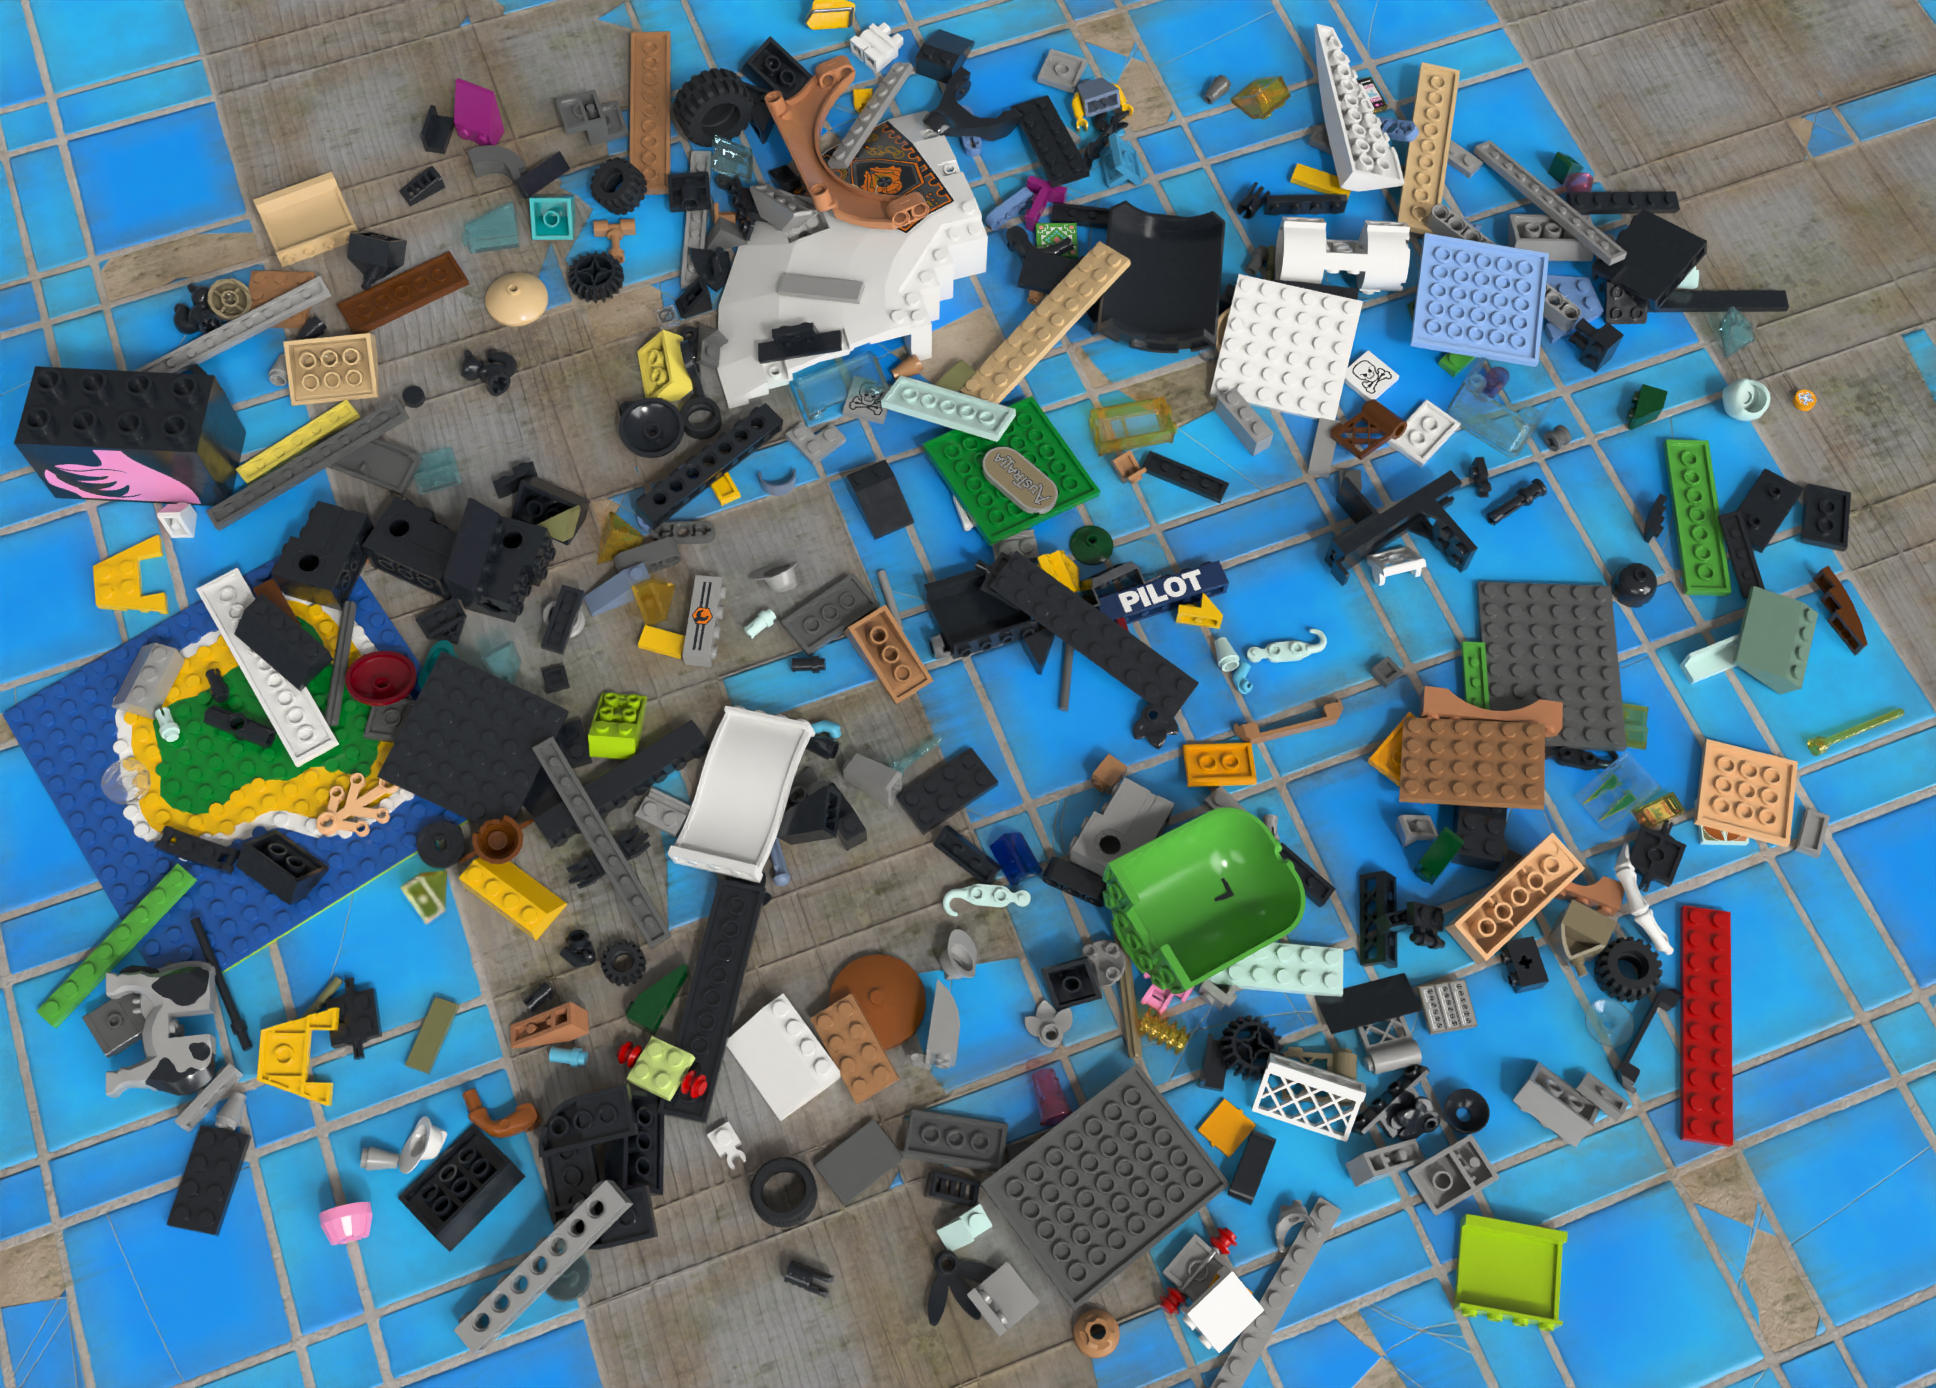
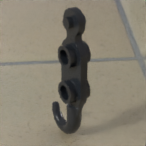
(1578, 759)

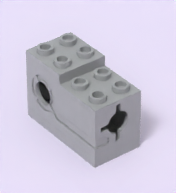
(1121, 826)

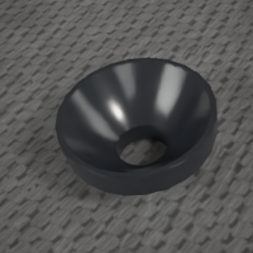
(1476, 1107)

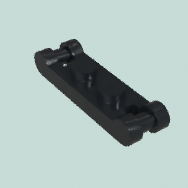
(197, 850)

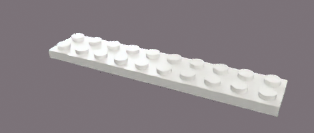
(289, 710)

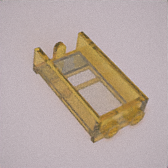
(1132, 425)

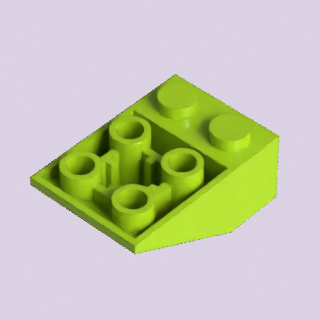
(617, 726)

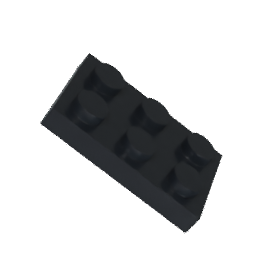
(1825, 517)

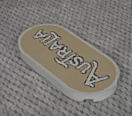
(1019, 480)

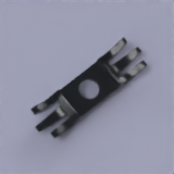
(1094, 148)
(594, 867)

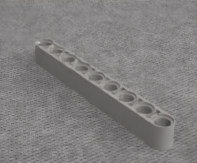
(1556, 306)

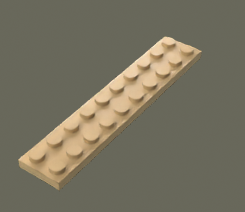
(1429, 152)
(1047, 324)

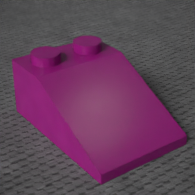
(477, 114)

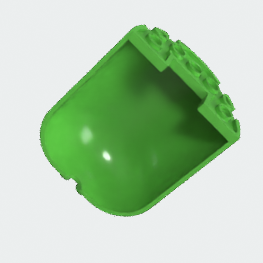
(1168, 892)

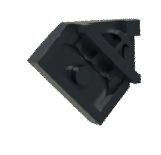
(443, 622)

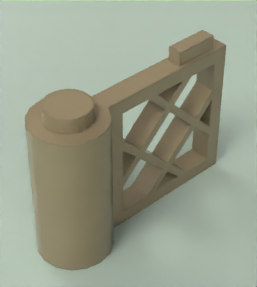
(1340, 1063)

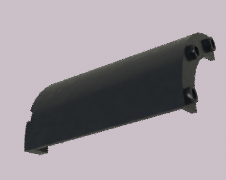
(1173, 281)

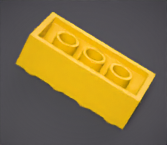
(513, 895)

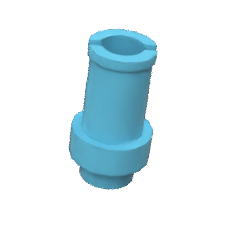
(574, 1057)

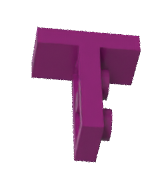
(1043, 195)

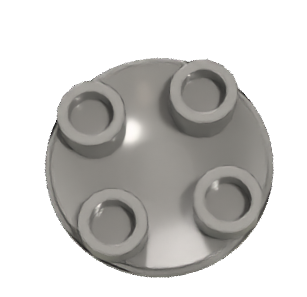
(1108, 959)

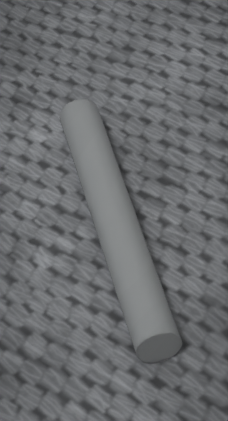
(889, 597)

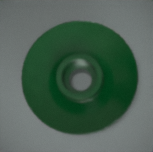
(1091, 553)

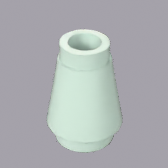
(1226, 655)

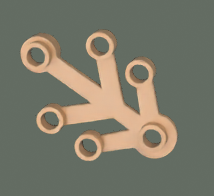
(353, 807)

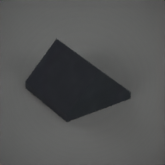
(1072, 982)

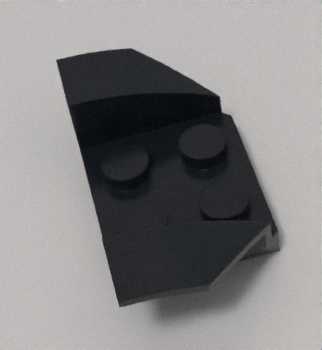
(1114, 573)

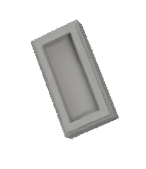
(1812, 833)

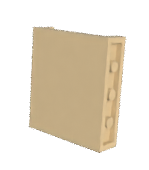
(306, 219)

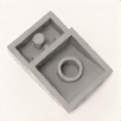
(1453, 1175)

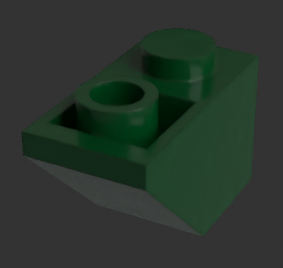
(1647, 406)

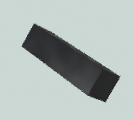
(1392, 921)

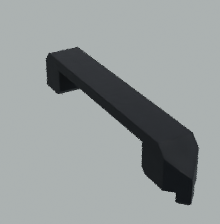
(1626, 1072)

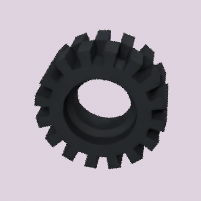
(613, 953)

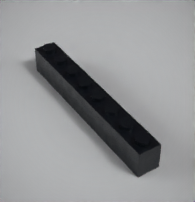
(627, 780)

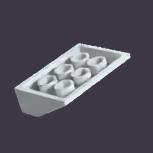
(783, 1057)

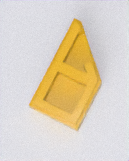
(861, 97)

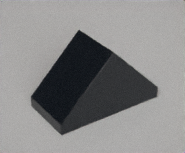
(761, 122)
(695, 299)
(1038, 647)

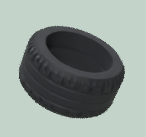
(771, 1168)

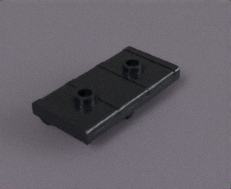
(1767, 507)

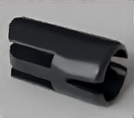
(1251, 202)

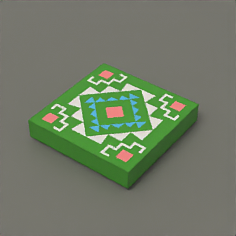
(1056, 232)

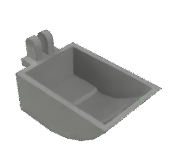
(943, 1032)

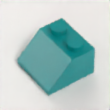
(552, 217)

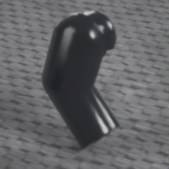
(578, 960)

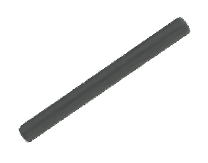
(340, 663)

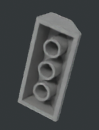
(1547, 236)

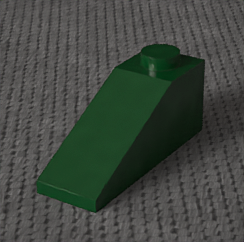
(1438, 856)
(654, 1003)

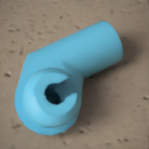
(1239, 678)
(827, 726)

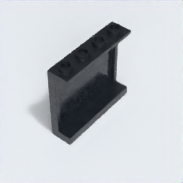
(1655, 260)
(970, 618)

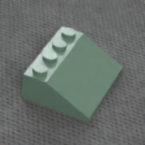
(1775, 639)

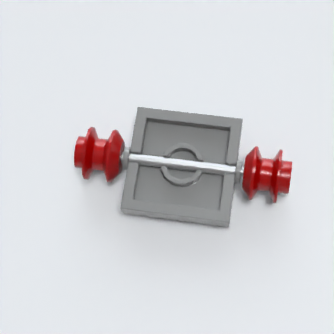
(1195, 1269)

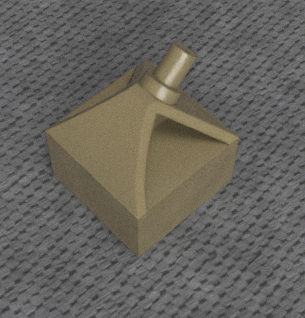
(1580, 935)

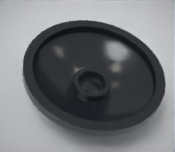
(647, 417)

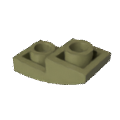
(956, 377)

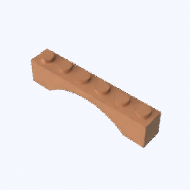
(1443, 704)

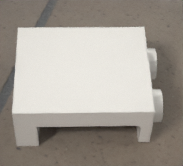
(1222, 1311)

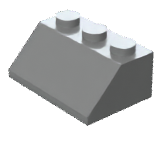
(149, 680)
(1556, 1105)

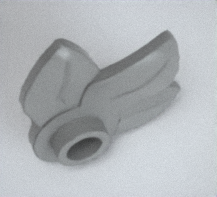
(1049, 1021)

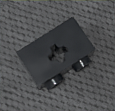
(1526, 953)

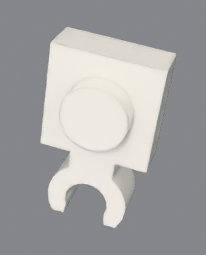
(725, 1142)

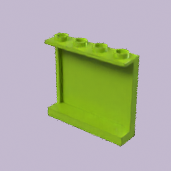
(1509, 1272)

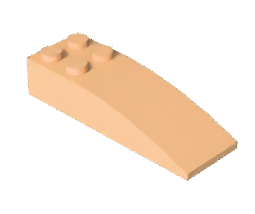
(1514, 899)

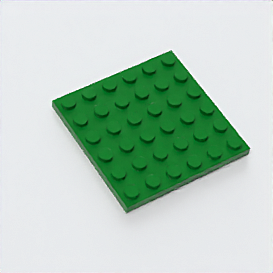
(960, 461)

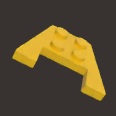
(120, 582)
(286, 1055)

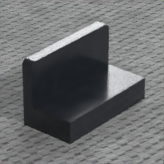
(437, 131)
(1212, 1068)

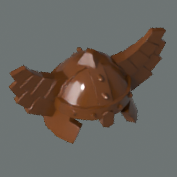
(498, 840)

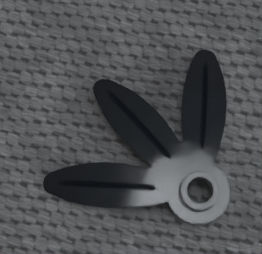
(953, 1277)

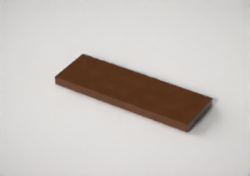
(402, 294)

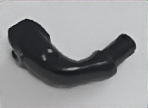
(1019, 242)

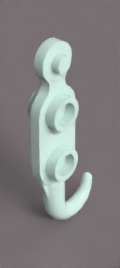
(1287, 650)
(986, 896)

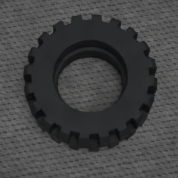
(705, 92)

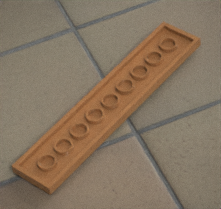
(651, 108)

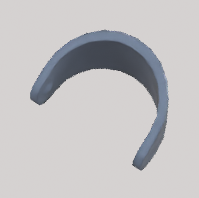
(778, 490)

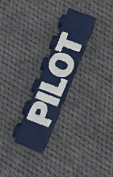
(1165, 593)

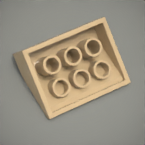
(332, 369)

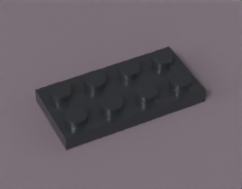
(947, 791)
(209, 1180)

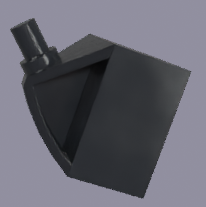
(375, 255)

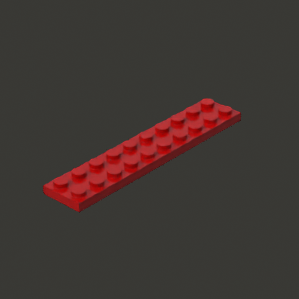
(1706, 1027)

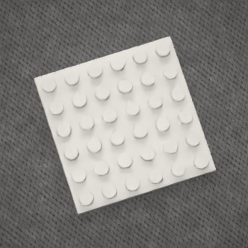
(1287, 348)

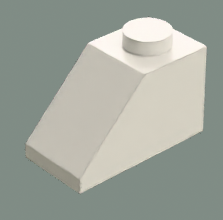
(178, 520)

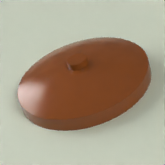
(888, 995)

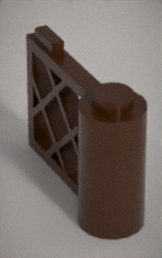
(1378, 419)

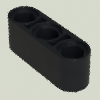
(1075, 881)
(1251, 1167)

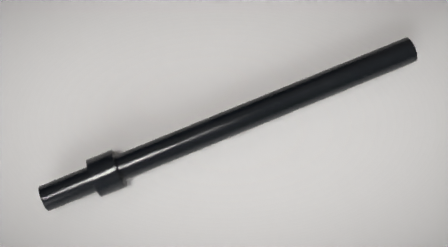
(238, 1025)

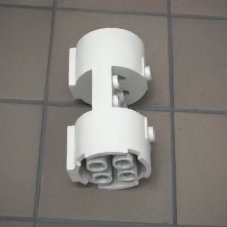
(1377, 259)

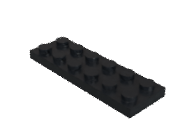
(1051, 142)

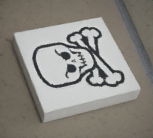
(1370, 376)

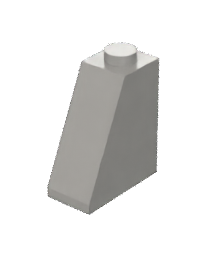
(873, 779)

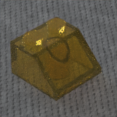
(1262, 97)

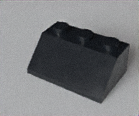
(542, 500)
(281, 866)

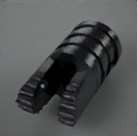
(803, 1276)

